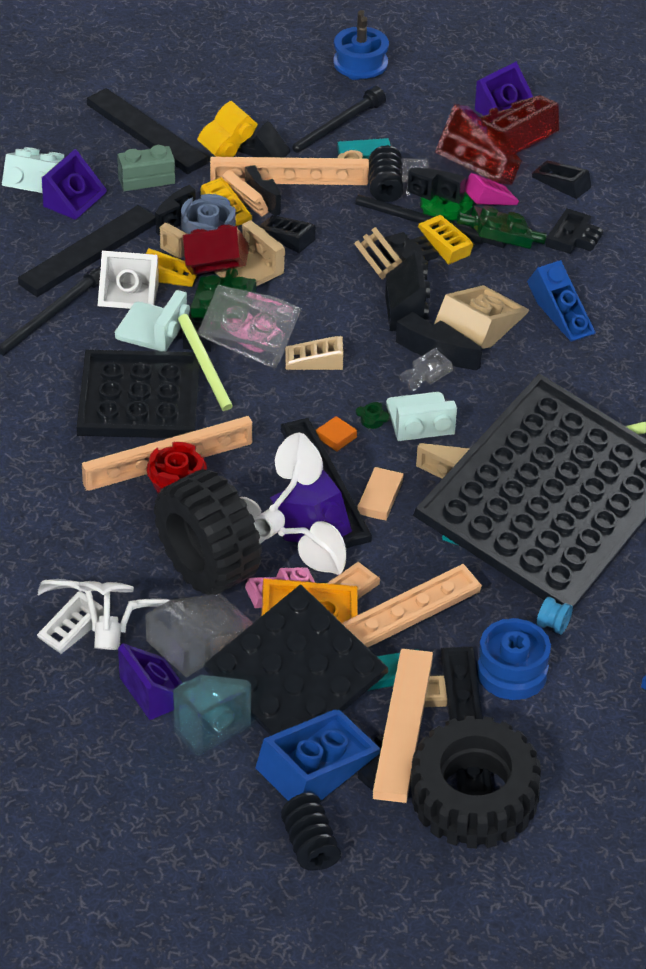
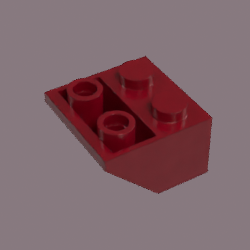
(215, 249)

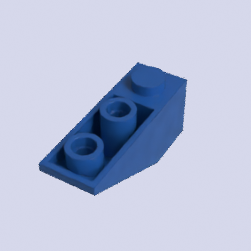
(560, 301)

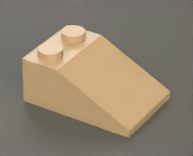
(480, 314)

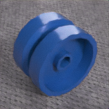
(513, 659)

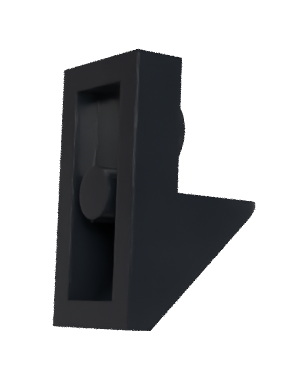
(265, 143)

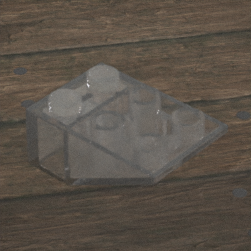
(194, 629)

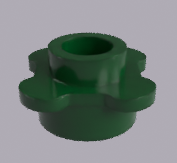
(372, 415)

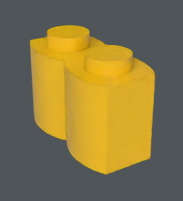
(227, 131)

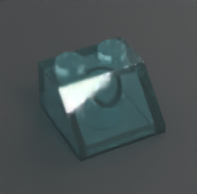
(211, 711)

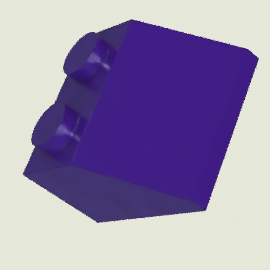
(311, 504)

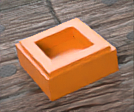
(336, 433)

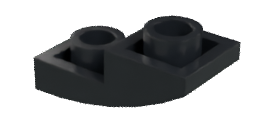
(432, 182)
(170, 209)

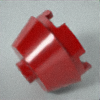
(173, 464)

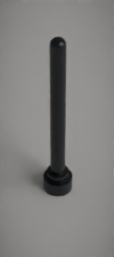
(372, 98)

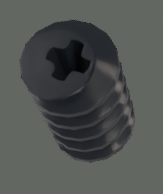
(386, 173)
(310, 832)

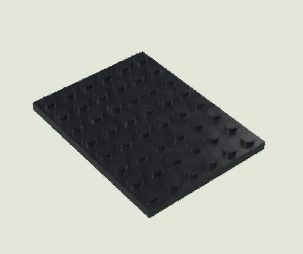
(545, 493)

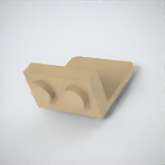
(264, 256)

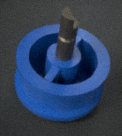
(361, 51)

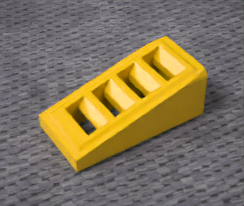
(222, 188)
(449, 253)
(167, 264)

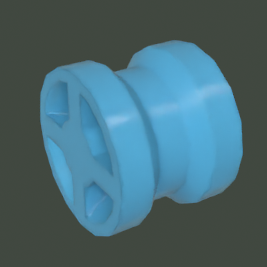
(554, 615)

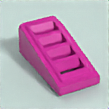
(488, 192)

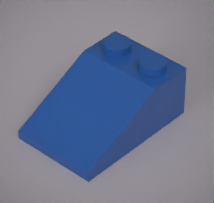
(315, 755)

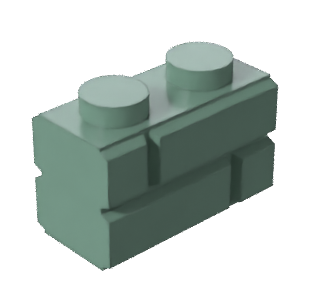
(146, 168)

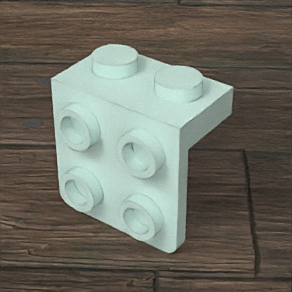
(26, 167)
(153, 325)
(422, 415)

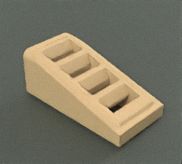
(325, 355)

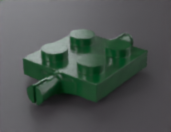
(501, 227)
(208, 285)

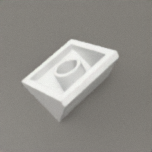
(127, 279)

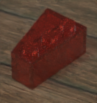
(524, 122)
(477, 147)

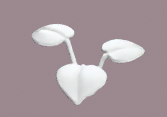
(322, 545)
(107, 629)

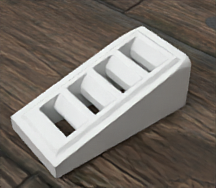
(69, 611)

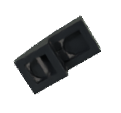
(266, 188)

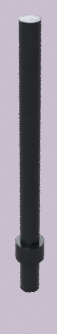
(419, 218)
(91, 279)

